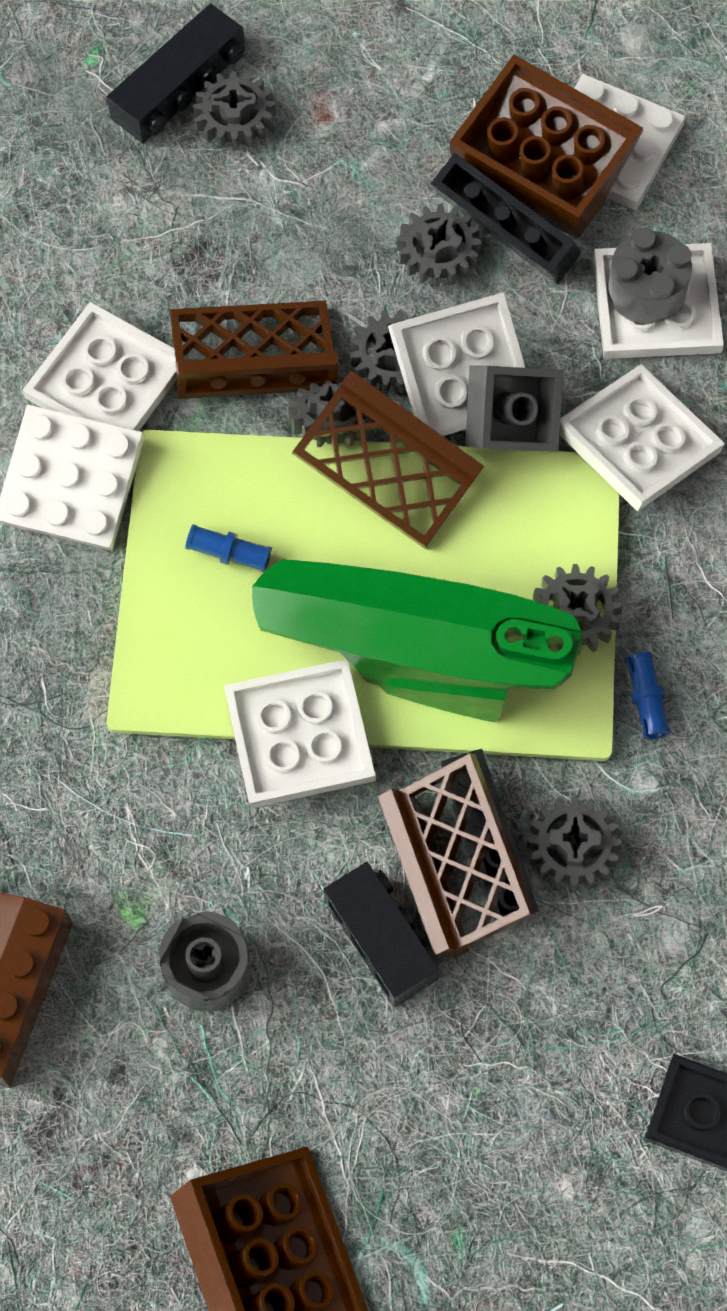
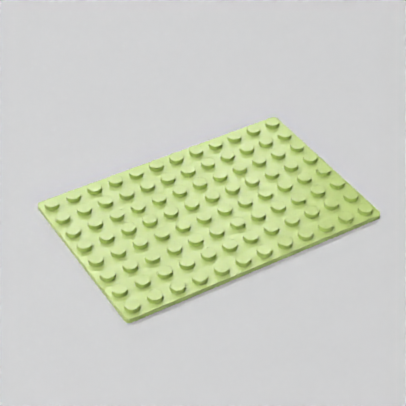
(193, 621)

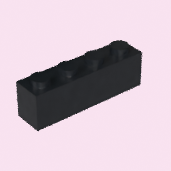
(176, 73)
(506, 218)

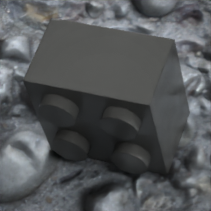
(513, 408)

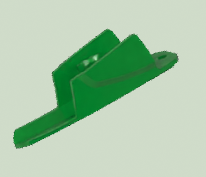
(420, 633)

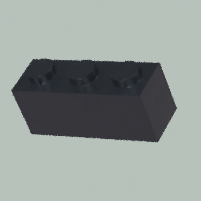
(382, 933)

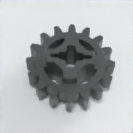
(234, 110)
(439, 245)
(381, 363)
(308, 406)
(583, 591)
(591, 843)

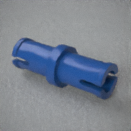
(228, 548)
(648, 695)

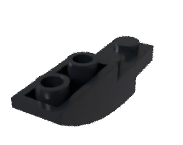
(491, 862)

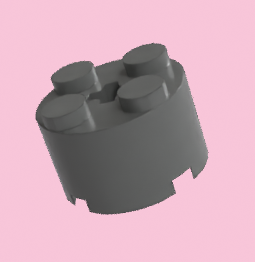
(649, 276)
(195, 939)

